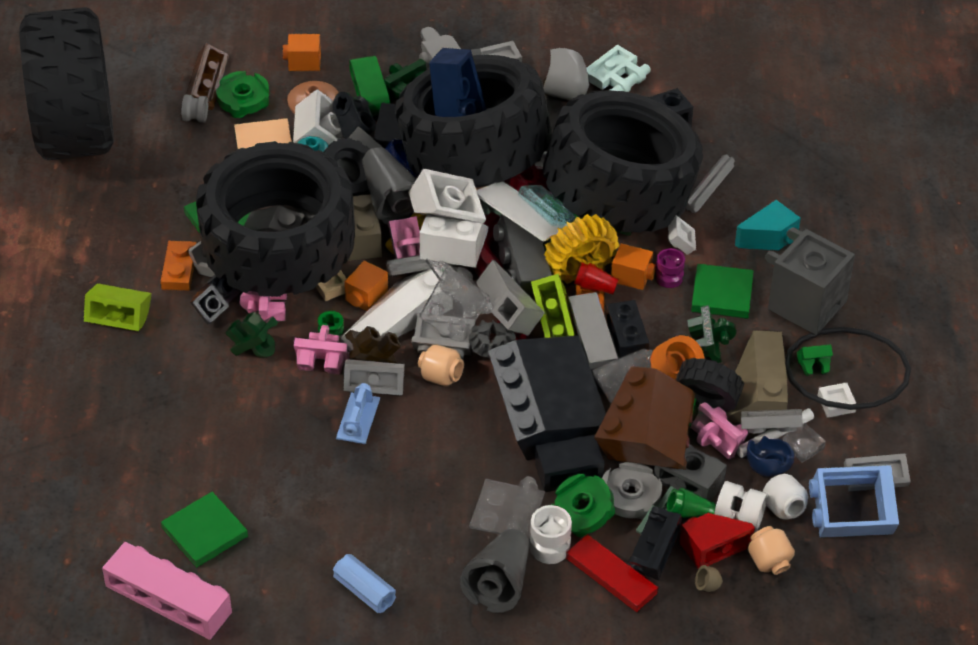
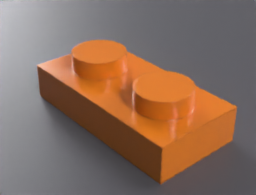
(177, 266)

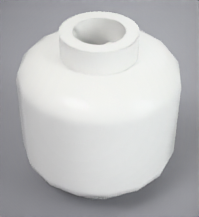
(786, 496)

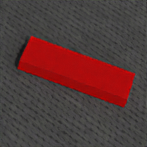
(612, 573)

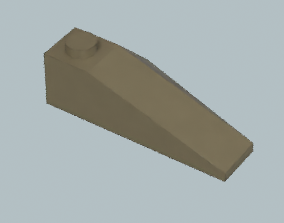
(763, 375)

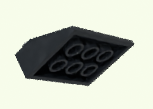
(547, 390)

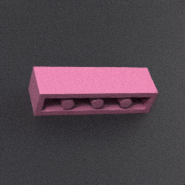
(167, 590)

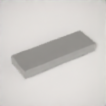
(592, 329)

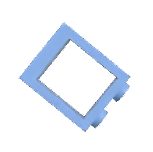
(885, 496)

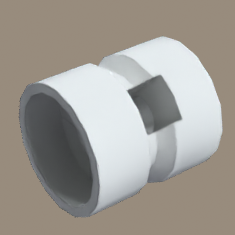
(752, 504)
(550, 534)

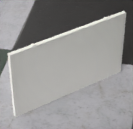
(509, 203)

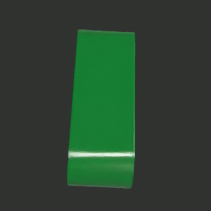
(369, 82)

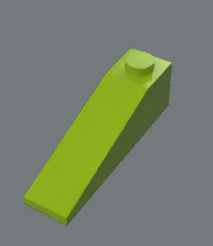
(553, 300)

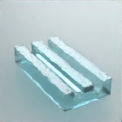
(546, 205)

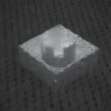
(805, 442)

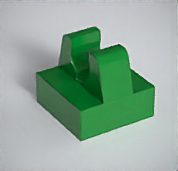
(809, 355)

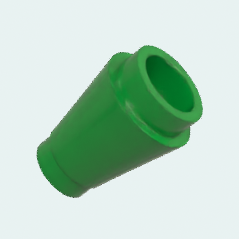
(689, 504)

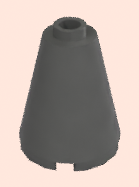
(388, 185)
(497, 572)

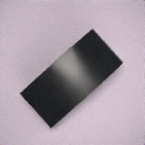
(213, 298)

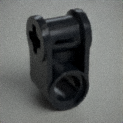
(353, 113)

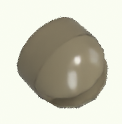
(708, 579)

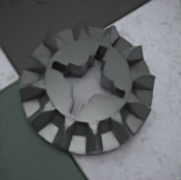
(480, 334)

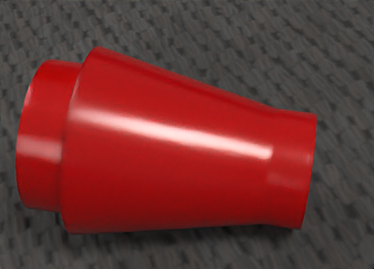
(595, 279)

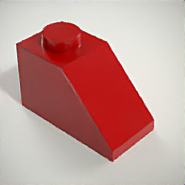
(714, 538)

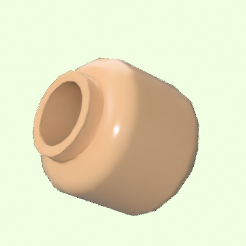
(441, 365)
(771, 550)

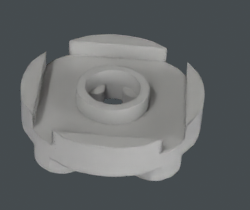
(646, 485)

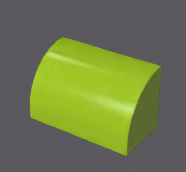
(116, 307)

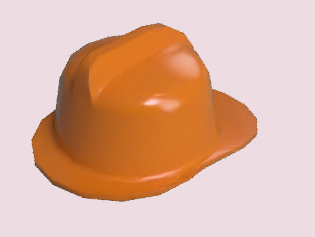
(670, 354)

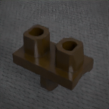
(370, 346)

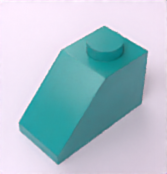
(767, 228)

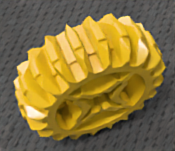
(581, 242)

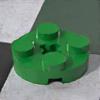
(238, 104)
(599, 509)

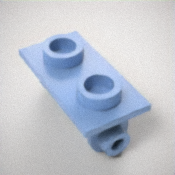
(358, 415)

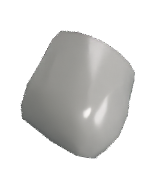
(566, 75)

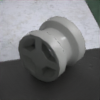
(194, 108)

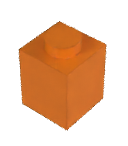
(303, 52)
(633, 266)
(366, 285)

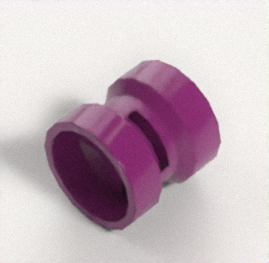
(670, 268)

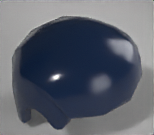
(770, 456)

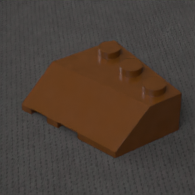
(648, 420)

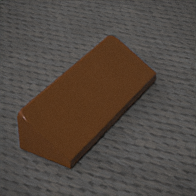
(207, 74)

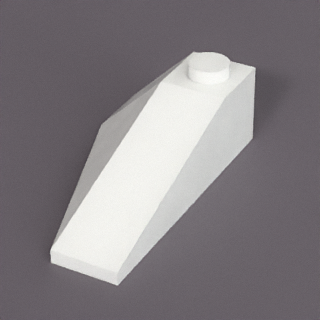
(398, 306)

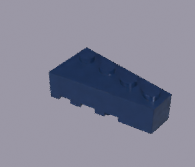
(455, 84)

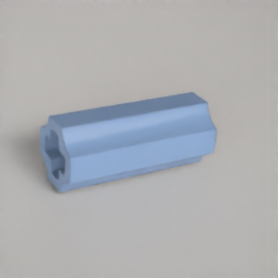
(364, 583)

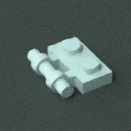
(612, 65)

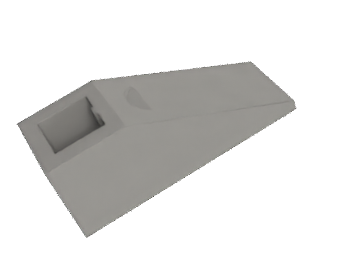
(509, 301)

